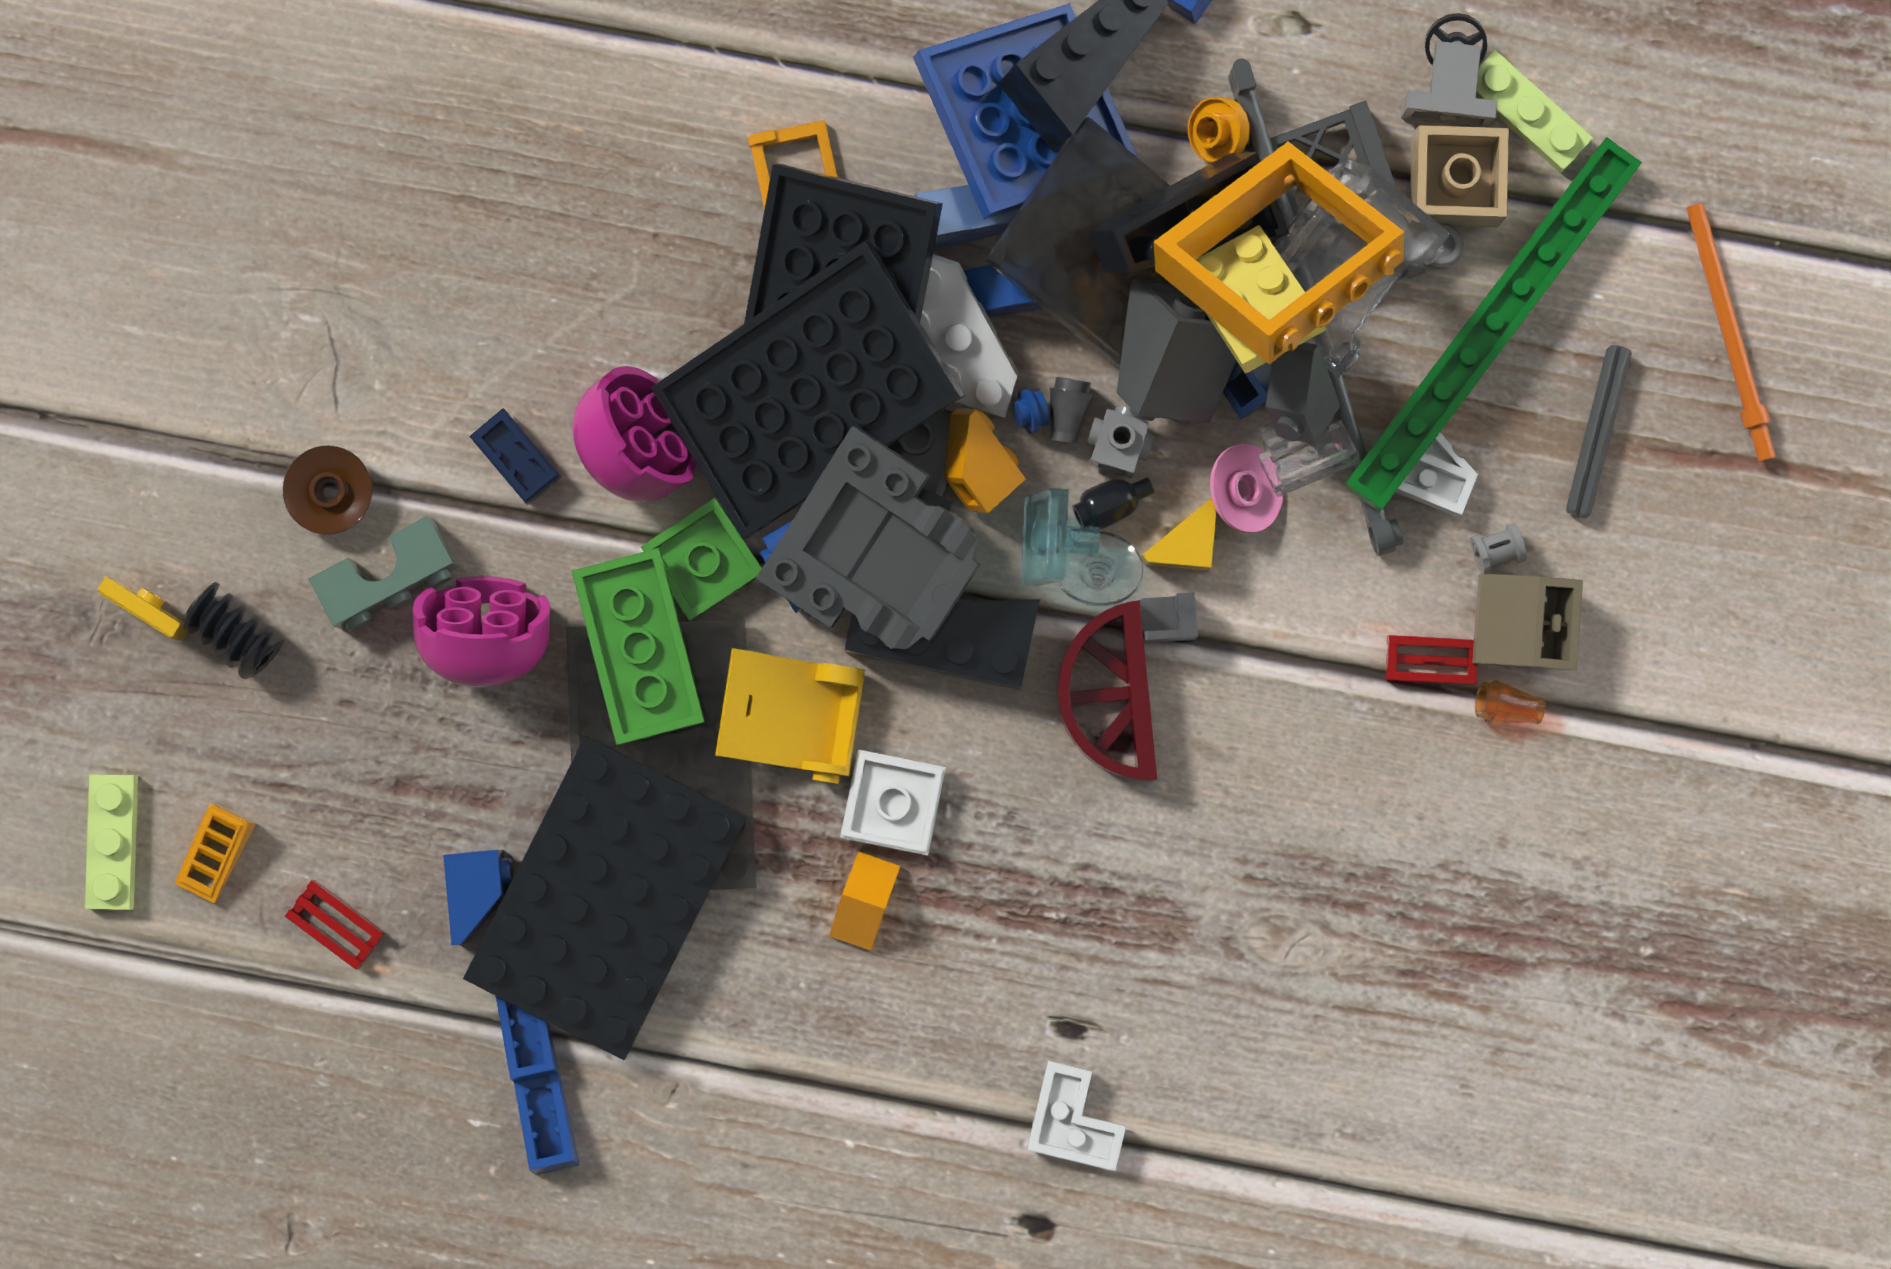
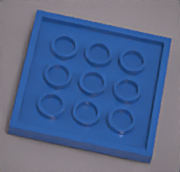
(987, 131)

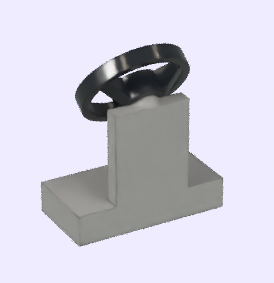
(1453, 79)

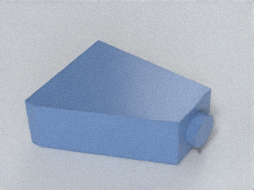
(962, 219)

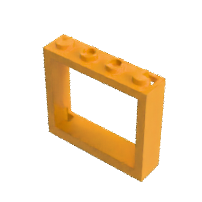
(1239, 202)

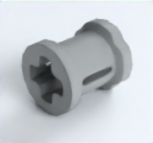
(1498, 548)

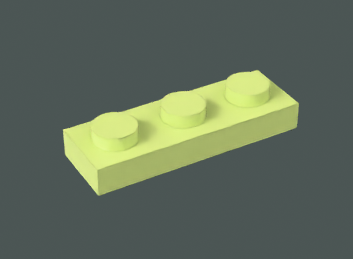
(1530, 112)
(111, 842)

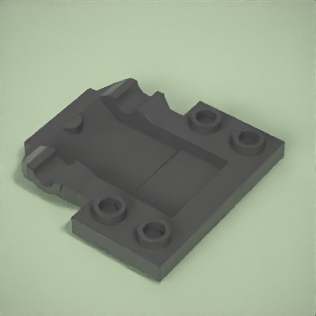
(874, 547)

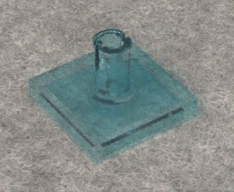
(1049, 538)

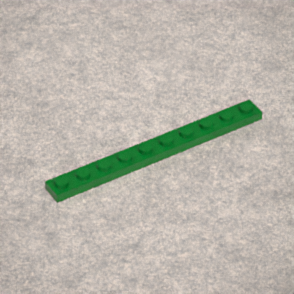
(1492, 325)

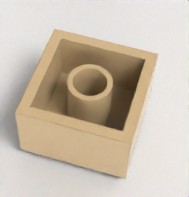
(1460, 174)

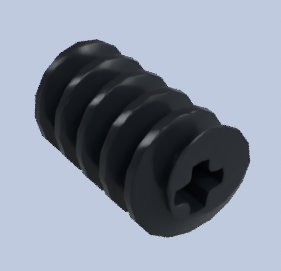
(230, 633)

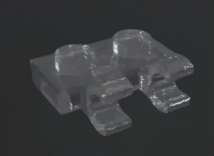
(1302, 463)

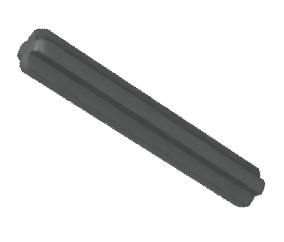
(1598, 431)

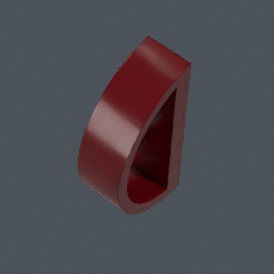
(1137, 692)

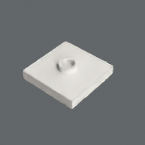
(893, 802)

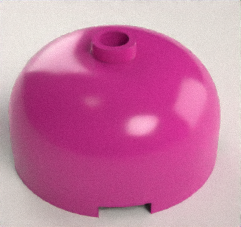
(616, 440)
(484, 653)

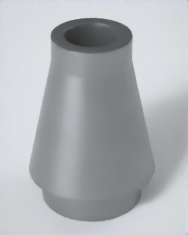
(1068, 408)

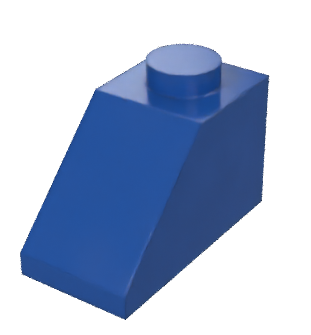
(474, 889)

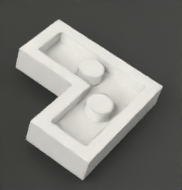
(1063, 1130)

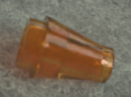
(1507, 704)

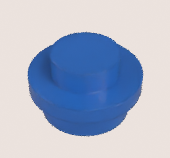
(1031, 410)

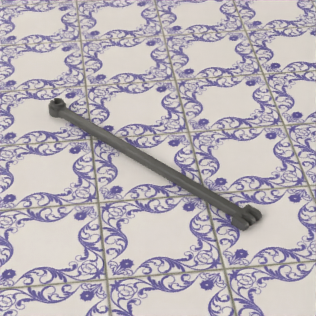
(1382, 533)

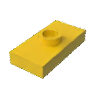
(144, 606)

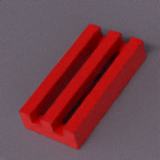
(1393, 658)
(304, 902)

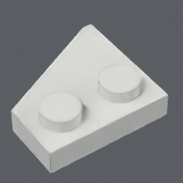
(1440, 479)

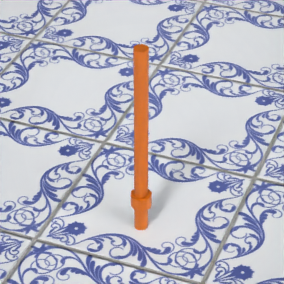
(1755, 416)

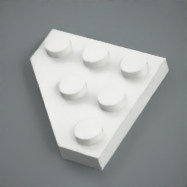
(967, 339)

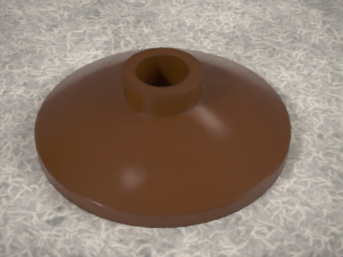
(306, 483)

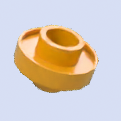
(1218, 128)

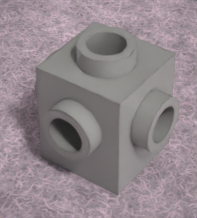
(1114, 456)

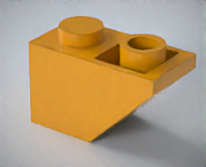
(977, 463)

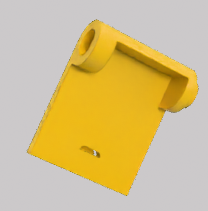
(796, 713)

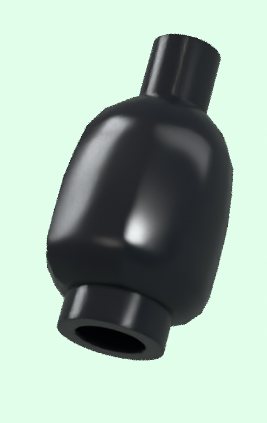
(1110, 502)

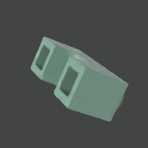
(421, 561)

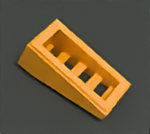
(243, 829)

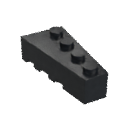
(1074, 67)
(1128, 238)
(975, 643)

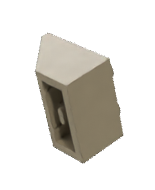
(1527, 621)

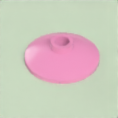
(1242, 490)

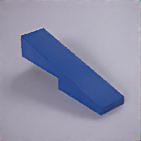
(538, 1090)

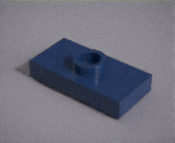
(515, 456)

